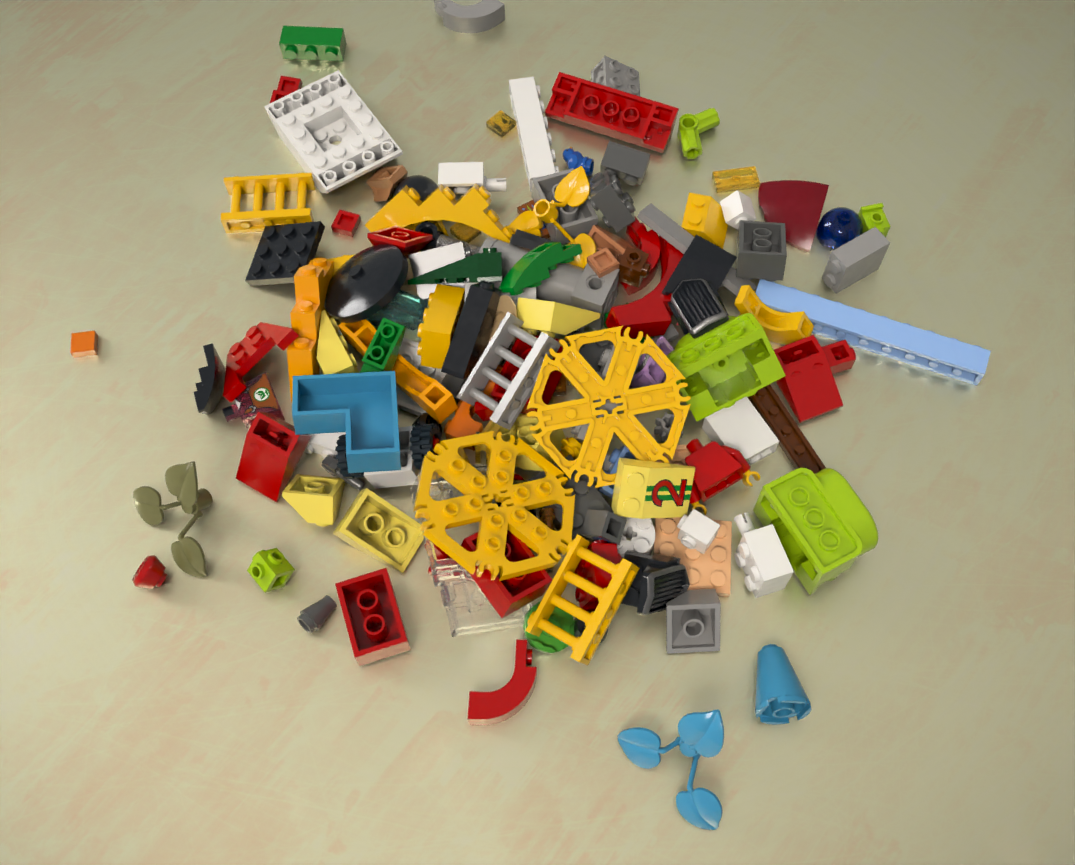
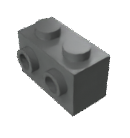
(625, 163)

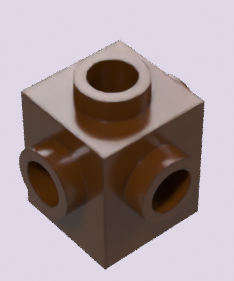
(633, 266)

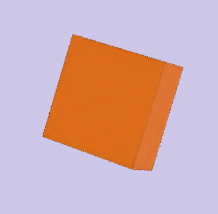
(84, 344)

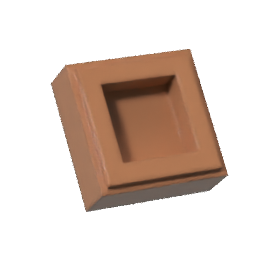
(603, 262)

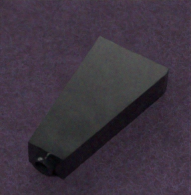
(472, 329)

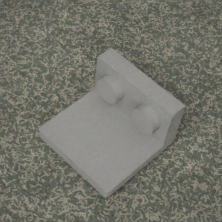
(616, 75)

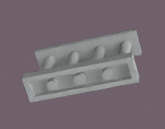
(521, 387)

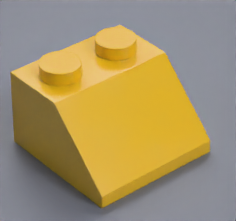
(705, 218)

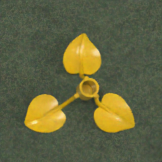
(572, 190)

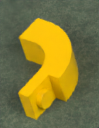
(778, 326)

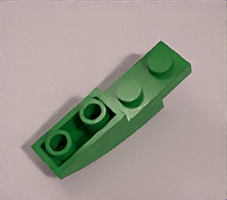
(536, 265)
(384, 347)

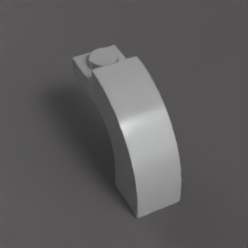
(470, 18)

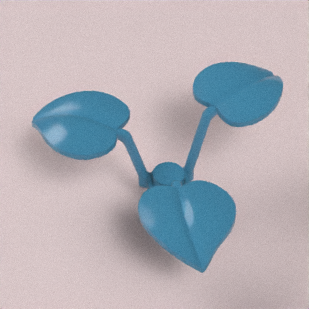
(699, 735)

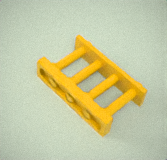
(257, 219)
(608, 598)

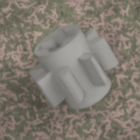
(662, 426)

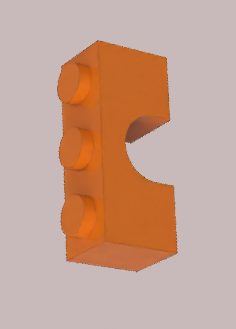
(462, 422)

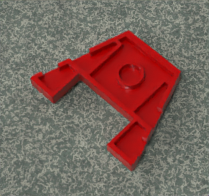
(249, 351)

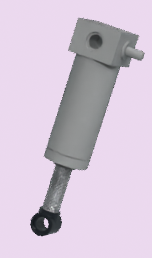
(566, 283)

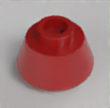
(150, 573)

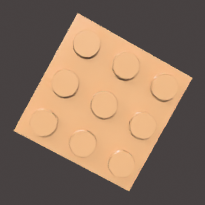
(703, 570)

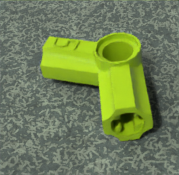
(691, 126)

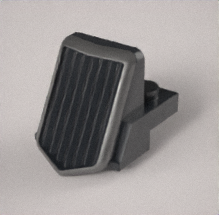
(697, 307)
(656, 582)

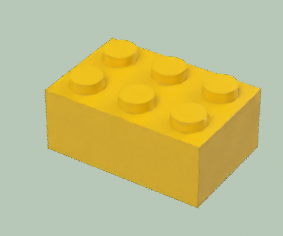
(439, 324)

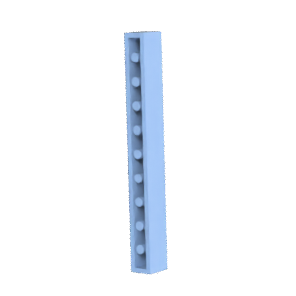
(880, 333)

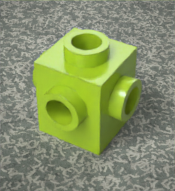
(270, 569)

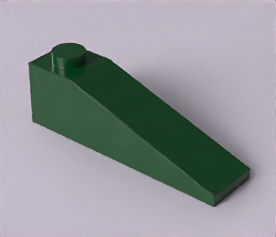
(478, 267)

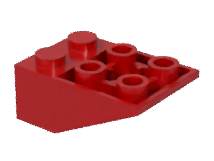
(808, 379)
(270, 455)

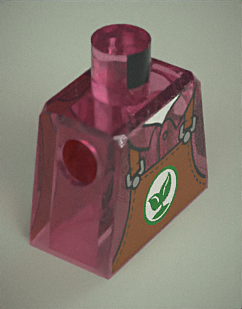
(255, 398)

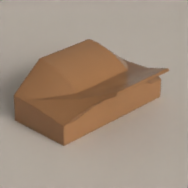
(385, 180)

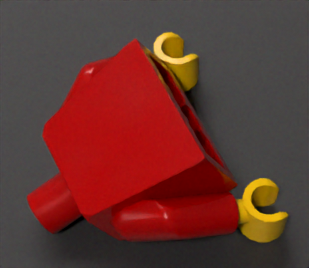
(715, 470)

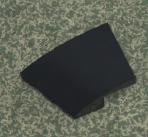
(701, 261)
(212, 382)

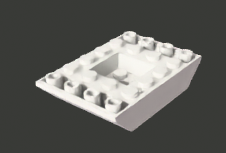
(329, 113)

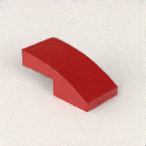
(285, 87)

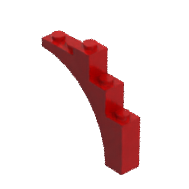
(652, 311)

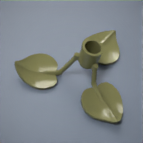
(183, 483)

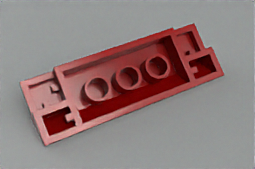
(612, 112)

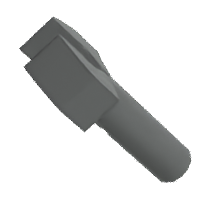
(330, 466)

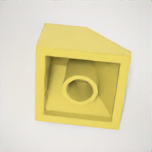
(315, 498)

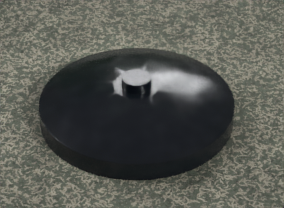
(366, 283)

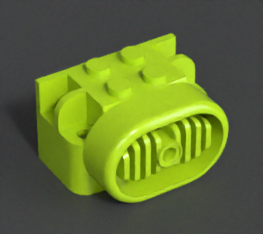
(725, 364)
(817, 522)

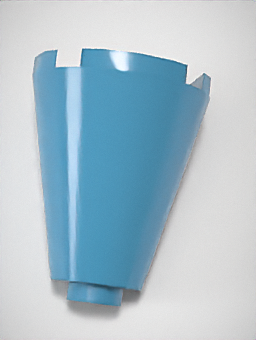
(778, 688)

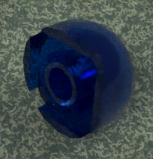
(839, 227)

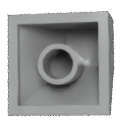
(693, 622)

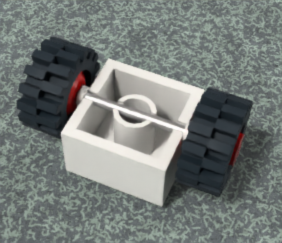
(414, 445)

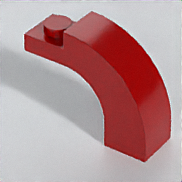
(647, 242)
(502, 704)

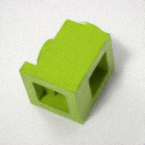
(874, 216)

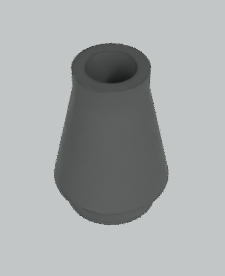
(316, 614)

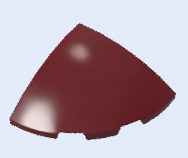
(796, 205)

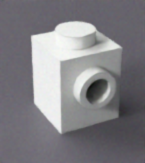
(736, 208)
(697, 531)

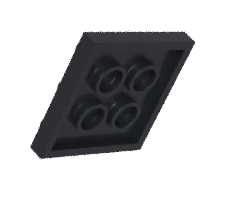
(283, 252)

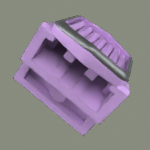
(648, 371)

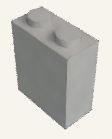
(855, 260)

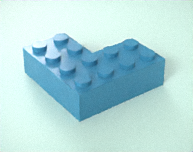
(354, 404)

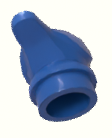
(575, 159)

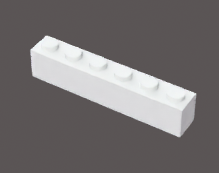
(532, 128)

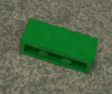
(312, 43)

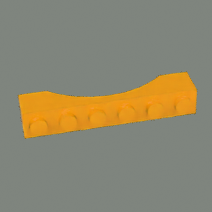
(419, 387)

